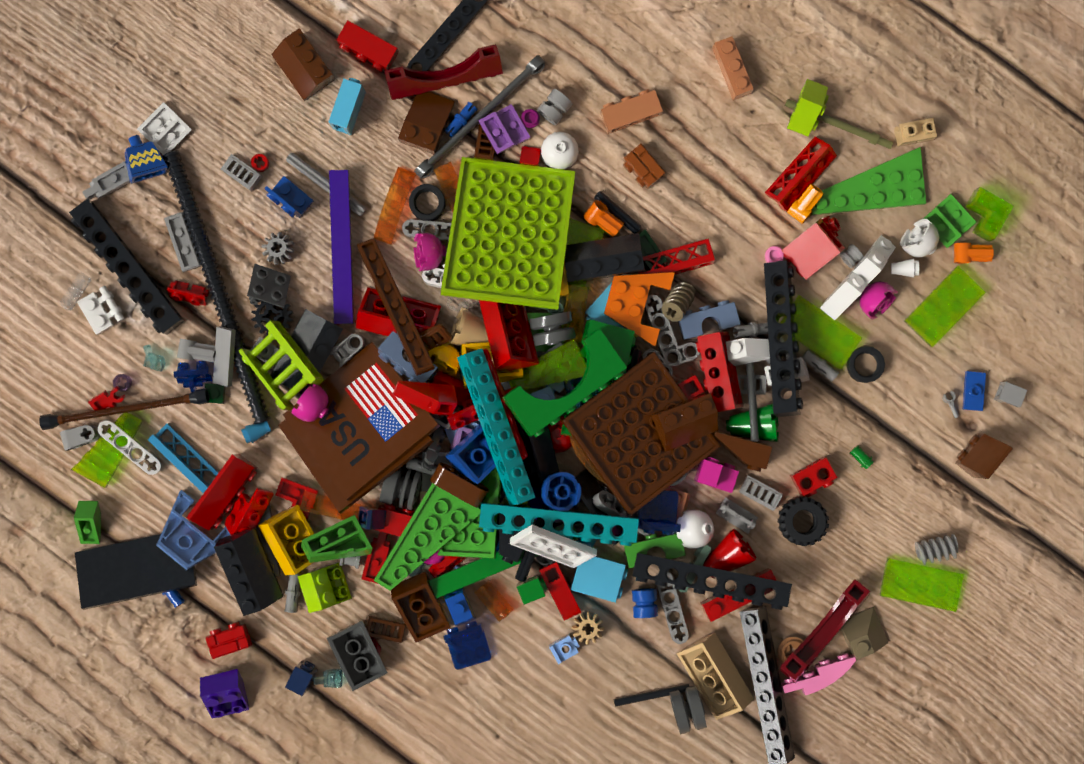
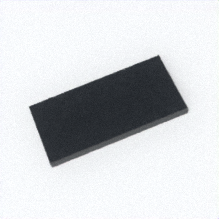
(128, 572)

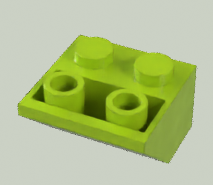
(324, 587)

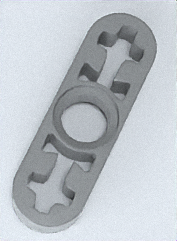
(425, 223)

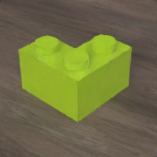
(809, 106)

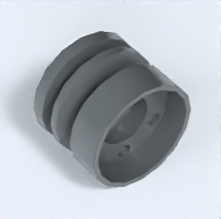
(401, 487)

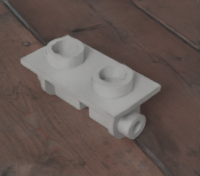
(737, 515)

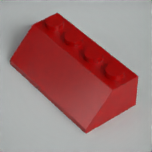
(374, 317)
(509, 335)
(222, 492)

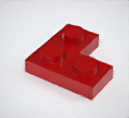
(293, 492)

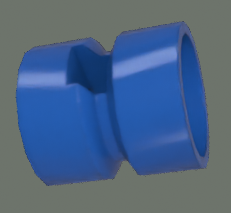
(644, 602)

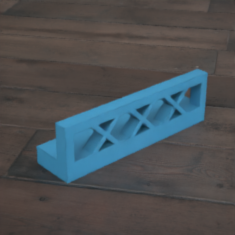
(183, 466)

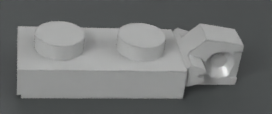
(108, 182)

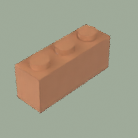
(732, 68)
(631, 111)

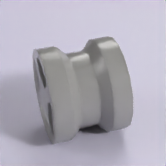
(851, 256)

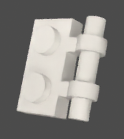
(96, 313)

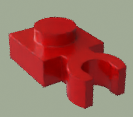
(106, 400)

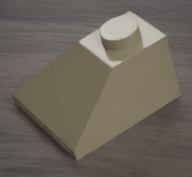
(864, 634)

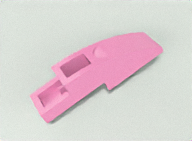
(827, 673)

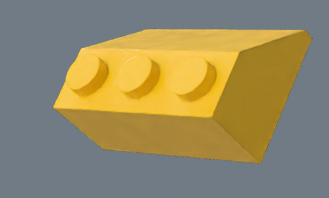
(284, 536)

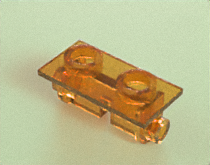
(494, 601)

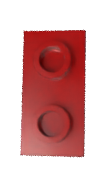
(179, 292)

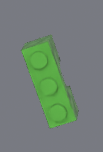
(669, 543)

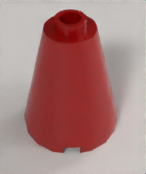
(730, 553)

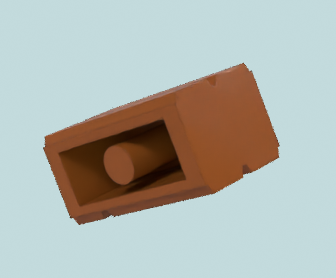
(643, 166)

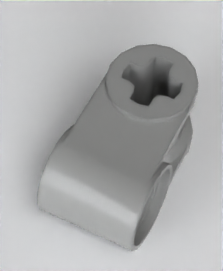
(347, 350)
(76, 437)

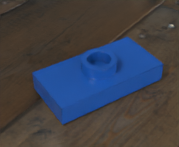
(974, 391)

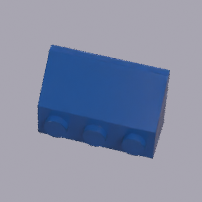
(472, 456)

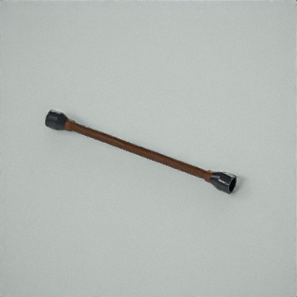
(50, 421)

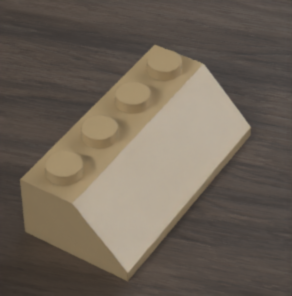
(715, 676)

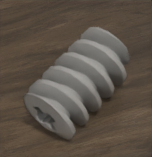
(937, 548)

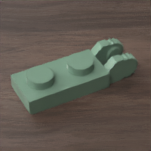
(701, 555)

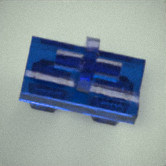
(193, 378)

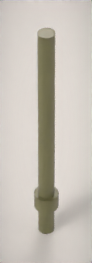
(874, 138)

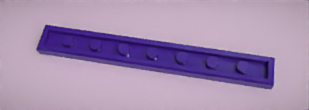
(341, 246)

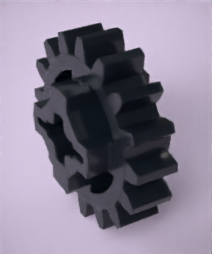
(259, 318)

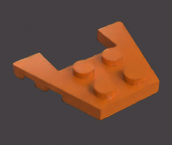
(628, 301)

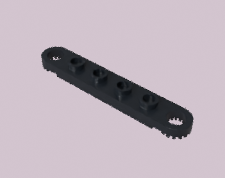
(446, 34)

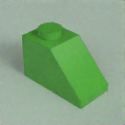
(88, 522)

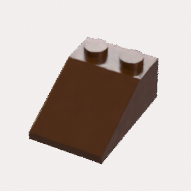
(426, 122)
(747, 452)
(982, 456)
(419, 607)

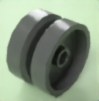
(553, 329)
(689, 709)

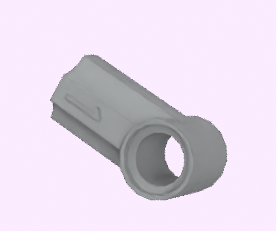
(192, 350)

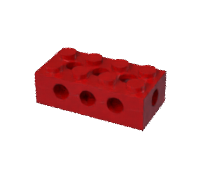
(728, 374)

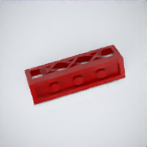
(804, 175)
(681, 266)

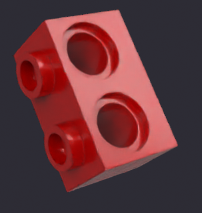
(811, 472)

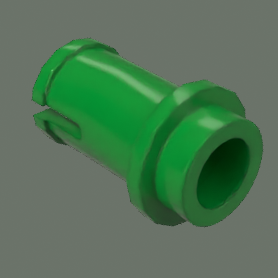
(861, 457)

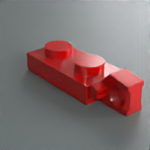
(376, 559)
(446, 565)

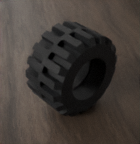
(819, 521)

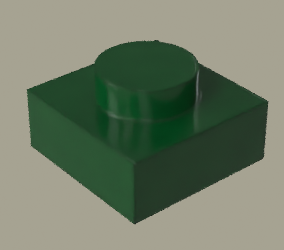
(216, 393)

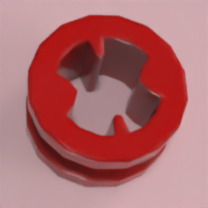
(264, 159)

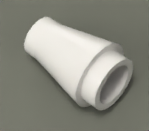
(906, 268)

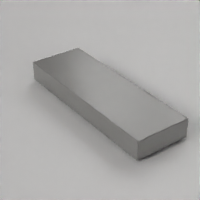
(182, 242)
(224, 356)

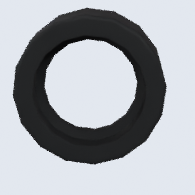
(427, 188)
(879, 369)

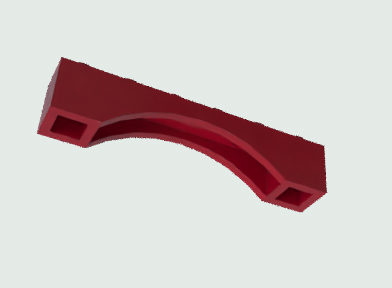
(407, 82)
(825, 631)

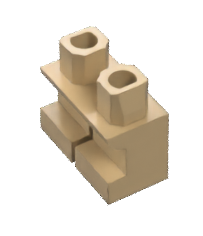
(915, 132)

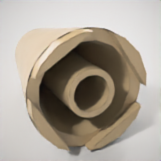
(468, 329)

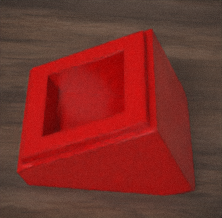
(530, 156)

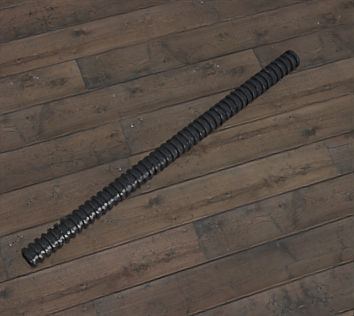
(213, 278)

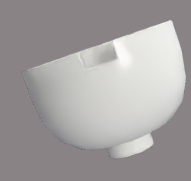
(559, 150)
(921, 240)
(695, 529)

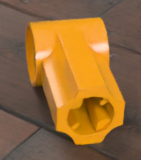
(802, 208)

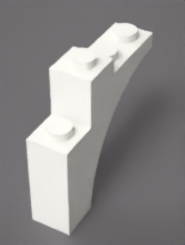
(859, 278)

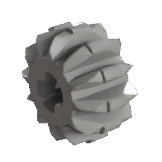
(284, 250)

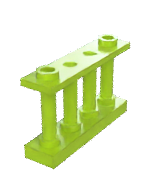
(298, 361)

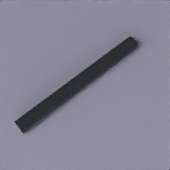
(649, 695)

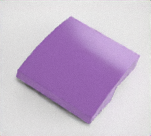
(504, 129)

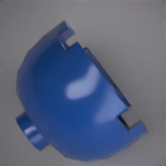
(560, 491)

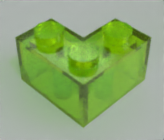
(992, 212)

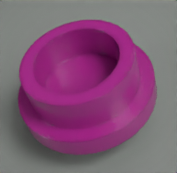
(530, 118)

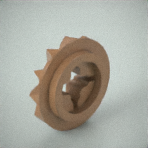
(784, 647)

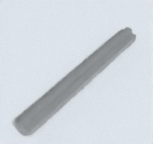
(320, 180)

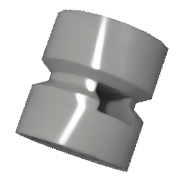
(554, 107)

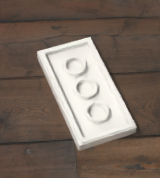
(553, 546)

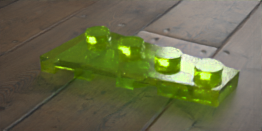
(553, 367)
(103, 458)

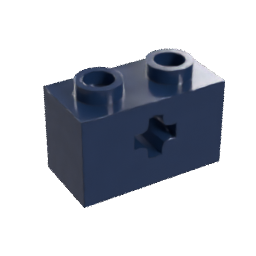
(301, 677)

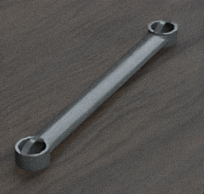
(531, 69)

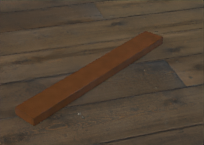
(395, 307)

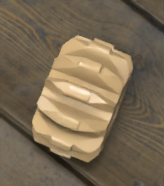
(583, 633)

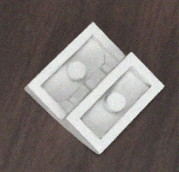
(164, 128)

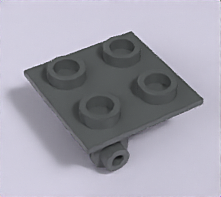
(268, 286)

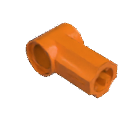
(599, 215)
(970, 253)

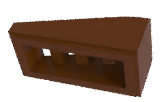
(484, 156)
(426, 335)
(400, 634)

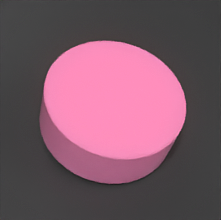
(774, 254)

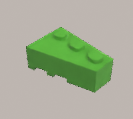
(337, 542)

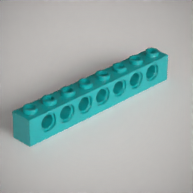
(496, 427)
(629, 525)

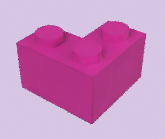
(716, 475)

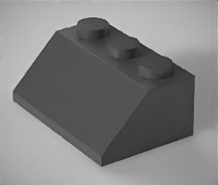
(356, 655)

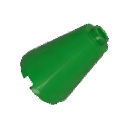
(767, 424)

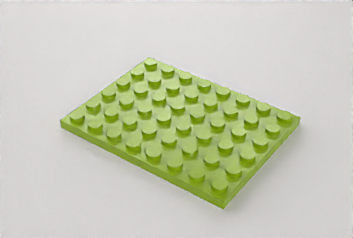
(508, 233)

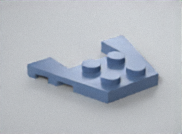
(182, 539)

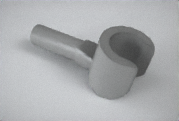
(951, 403)

